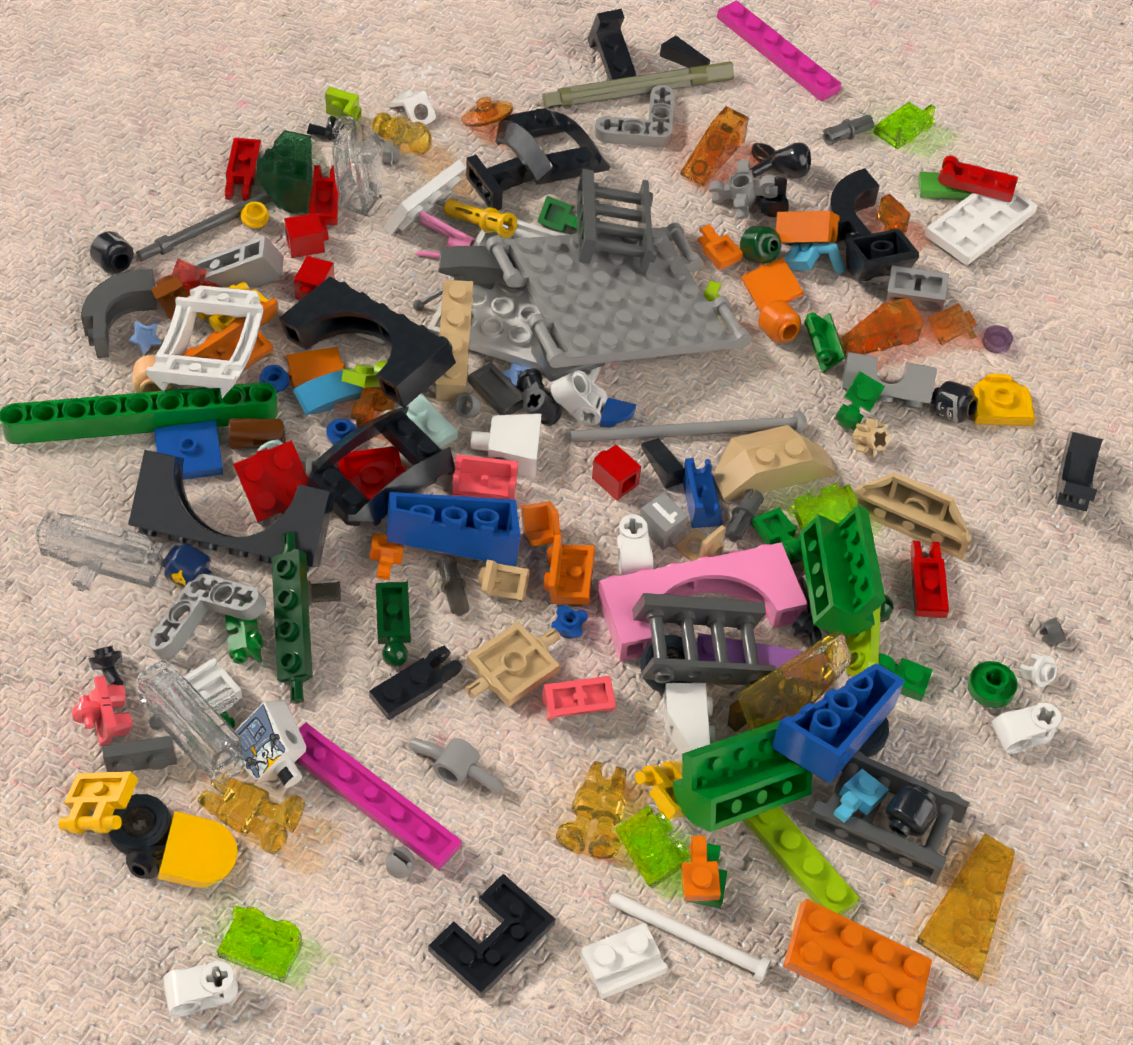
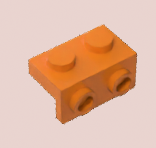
(569, 572)

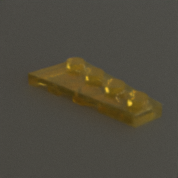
(795, 682)
(968, 913)

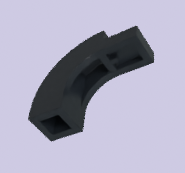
(848, 197)
(1077, 471)

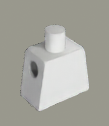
(512, 440)

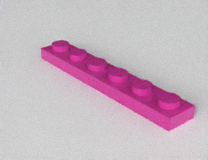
(779, 50)
(377, 799)

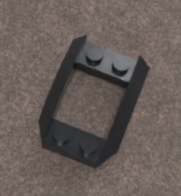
(519, 133)
(426, 457)

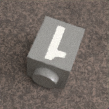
(664, 521)

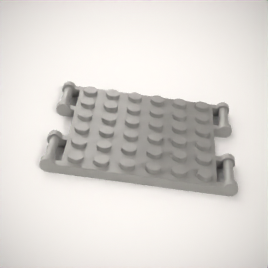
(612, 308)

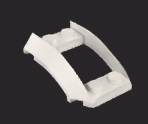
(210, 373)

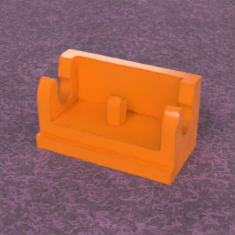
(807, 226)

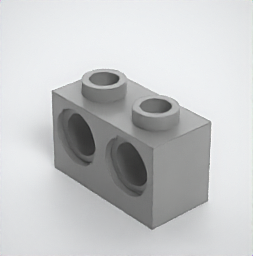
(923, 287)

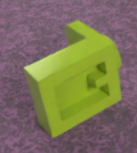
(342, 103)

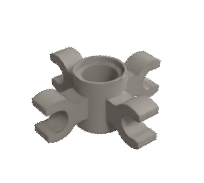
(743, 189)

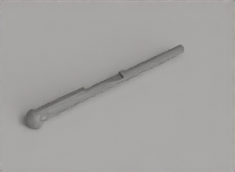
(797, 422)

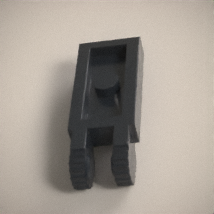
(414, 683)

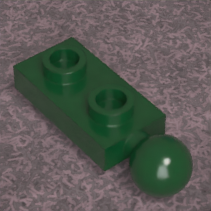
(393, 621)

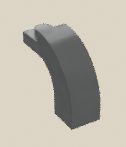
(113, 299)

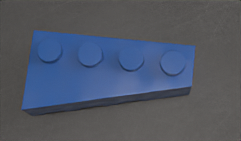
(456, 525)
(836, 727)

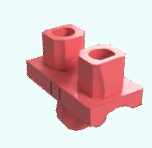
(97, 711)

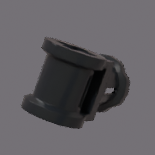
(537, 398)

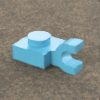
(860, 793)

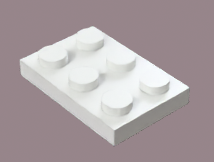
(423, 199)

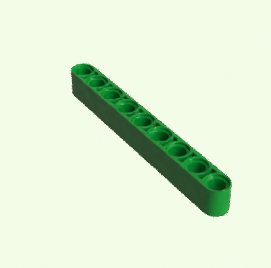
(134, 412)

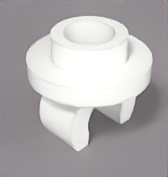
(1042, 670)

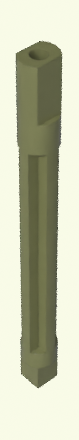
(639, 84)

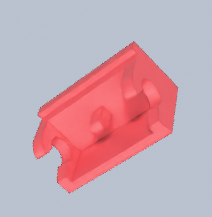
(484, 477)
(578, 697)

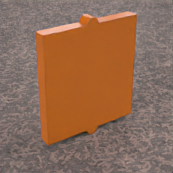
(772, 283)
(313, 364)

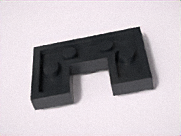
(486, 963)

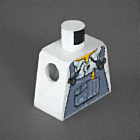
(272, 744)

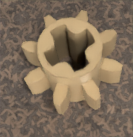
(871, 437)

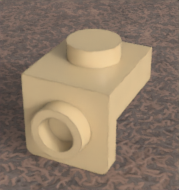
(504, 581)

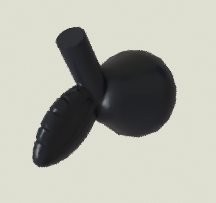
(791, 160)

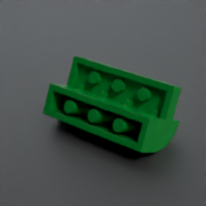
(842, 572)
(738, 779)

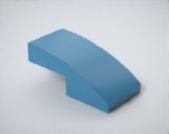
(324, 392)

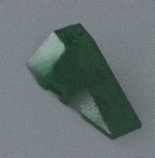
(287, 171)

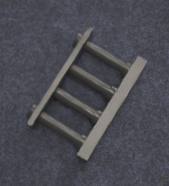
(589, 225)
(711, 613)
(877, 842)

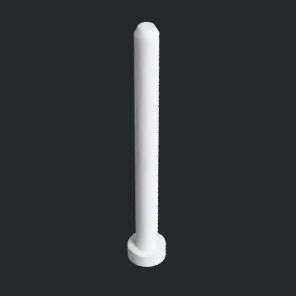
(689, 934)

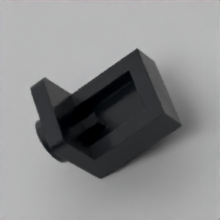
(780, 203)

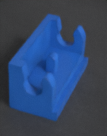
(701, 495)

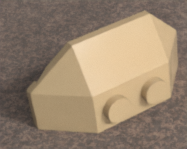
(770, 462)
(915, 512)

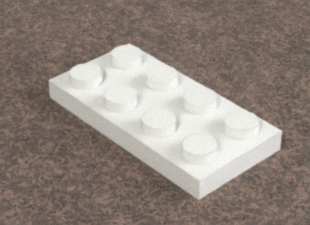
(978, 224)

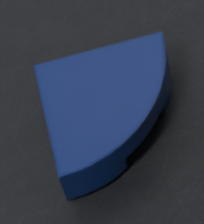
(616, 412)

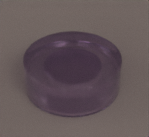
(997, 339)

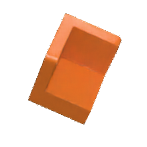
(540, 523)

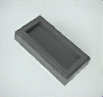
(496, 389)

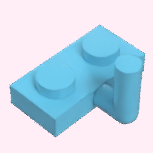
(804, 255)

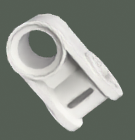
(580, 395)
(633, 545)
(1026, 727)
(196, 990)

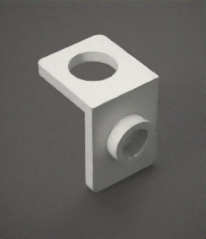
(410, 100)

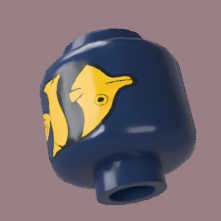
(185, 564)

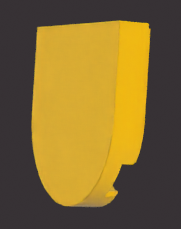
(1003, 402)
(197, 852)

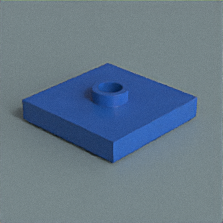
(196, 444)

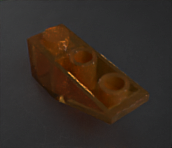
(716, 146)
(886, 327)

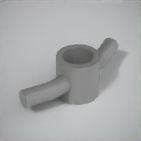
(456, 763)

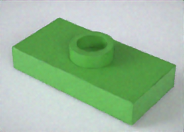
(931, 188)

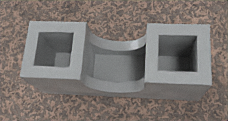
(914, 385)

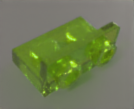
(905, 124)
(833, 504)
(652, 845)
(261, 943)

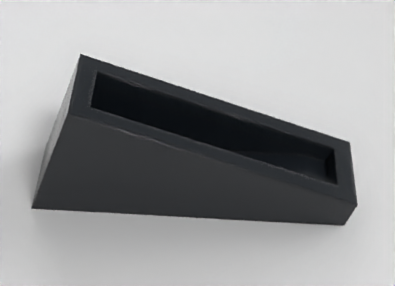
(682, 53)
(664, 463)

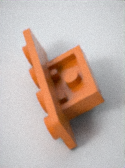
(223, 344)

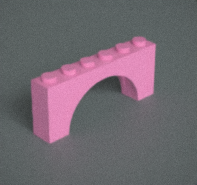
(749, 574)

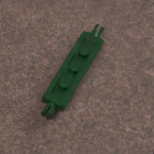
(292, 617)

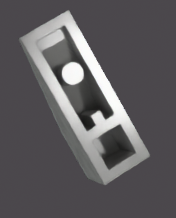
(251, 262)

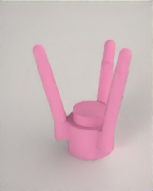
(456, 237)

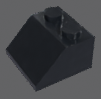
(876, 253)

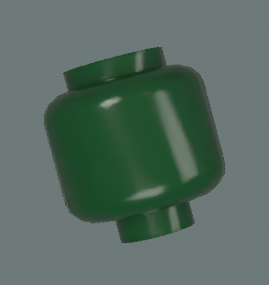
(760, 244)

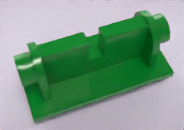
(824, 340)
(245, 642)

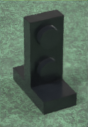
(609, 40)
(494, 180)

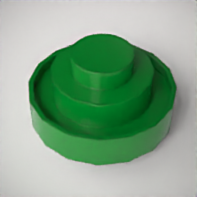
(992, 684)

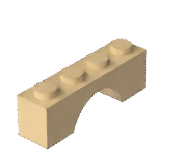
(455, 326)

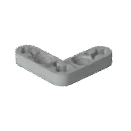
(648, 128)
(194, 598)

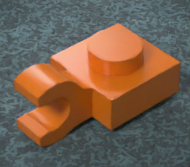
(719, 250)
(385, 554)
(700, 877)

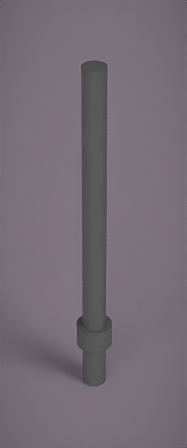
(166, 243)

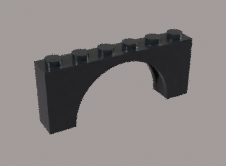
(164, 508)

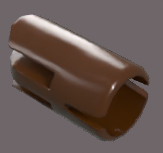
(253, 433)

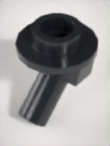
(323, 132)
(804, 627)
(106, 659)
(143, 862)

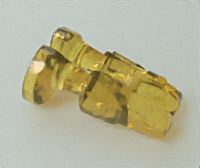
(403, 131)
(600, 801)
(245, 802)

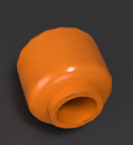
(779, 321)

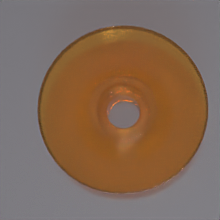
(487, 112)

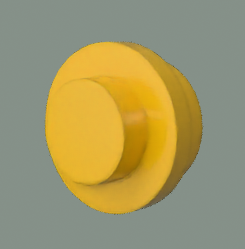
(254, 215)

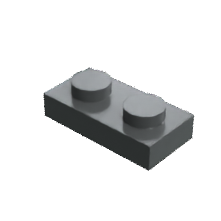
(140, 755)

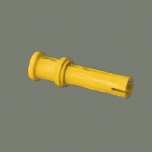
(488, 219)

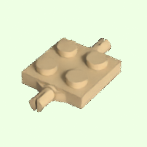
(513, 663)

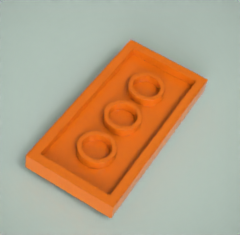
(858, 963)

